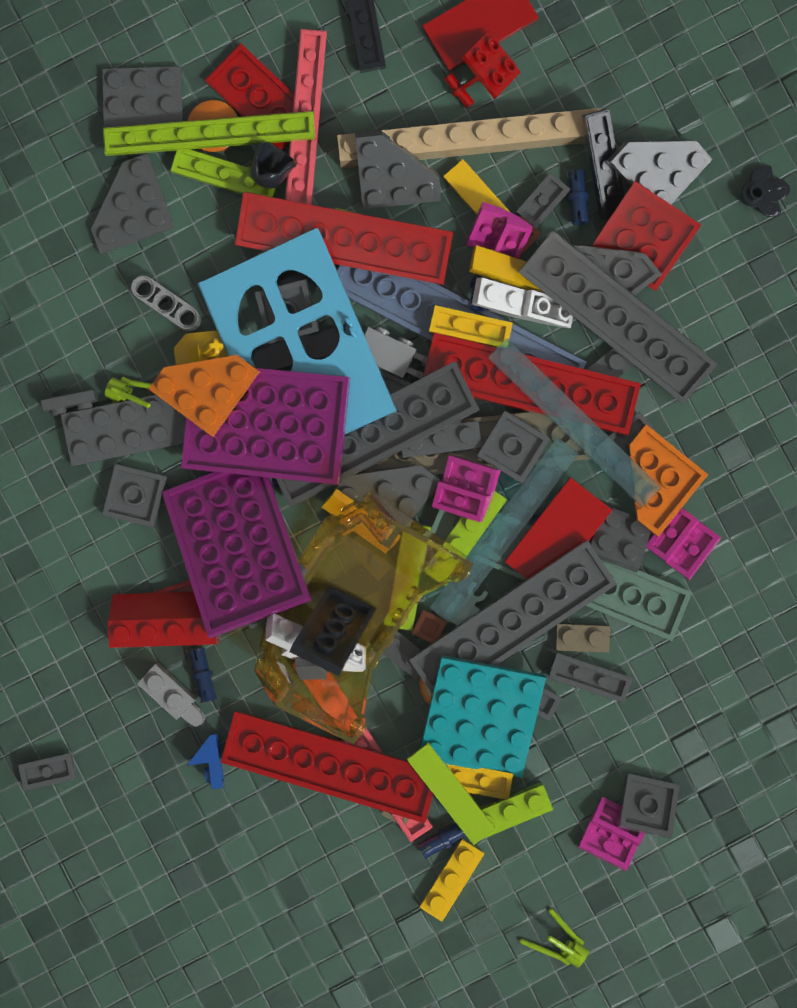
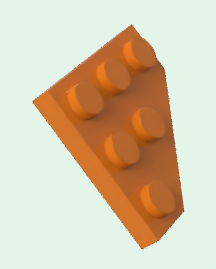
(205, 389)
(671, 471)

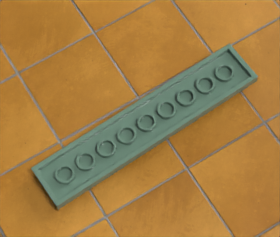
(634, 600)

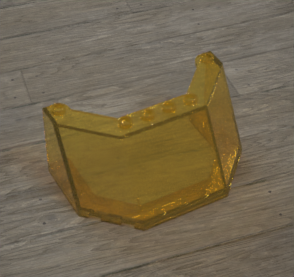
(380, 560)

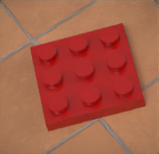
(651, 226)

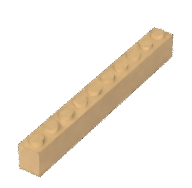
(480, 136)

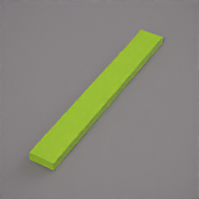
(209, 133)

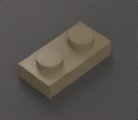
(582, 638)

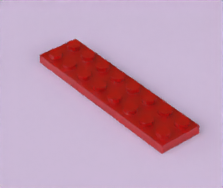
(350, 237)
(601, 397)
(327, 766)

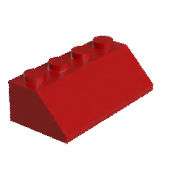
(156, 620)

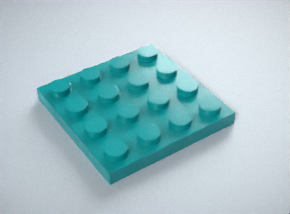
(482, 714)

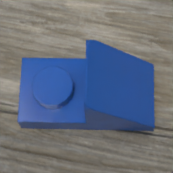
(211, 754)

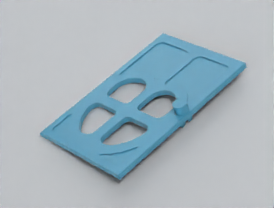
(351, 358)

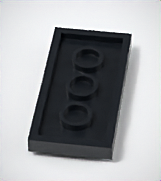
(333, 630)

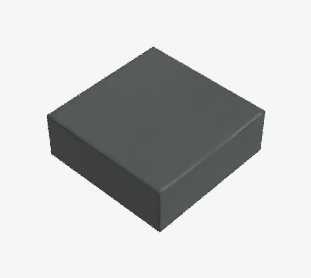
(308, 670)

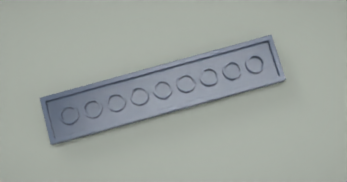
(413, 302)

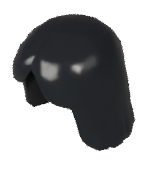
(270, 165)

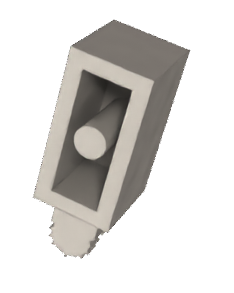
(394, 355)
(171, 695)

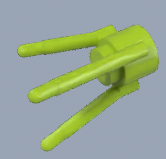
(120, 391)
(572, 952)

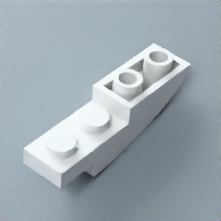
(520, 303)
(284, 632)

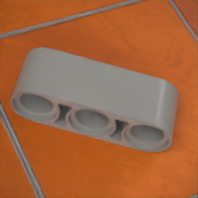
(159, 293)

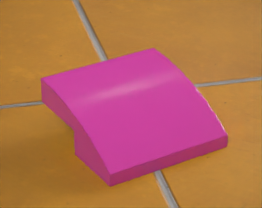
(499, 231)
(466, 488)
(684, 544)
(606, 840)

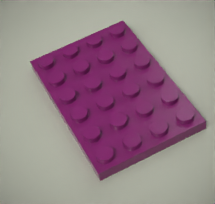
(279, 429)
(235, 549)

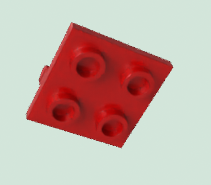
(490, 67)

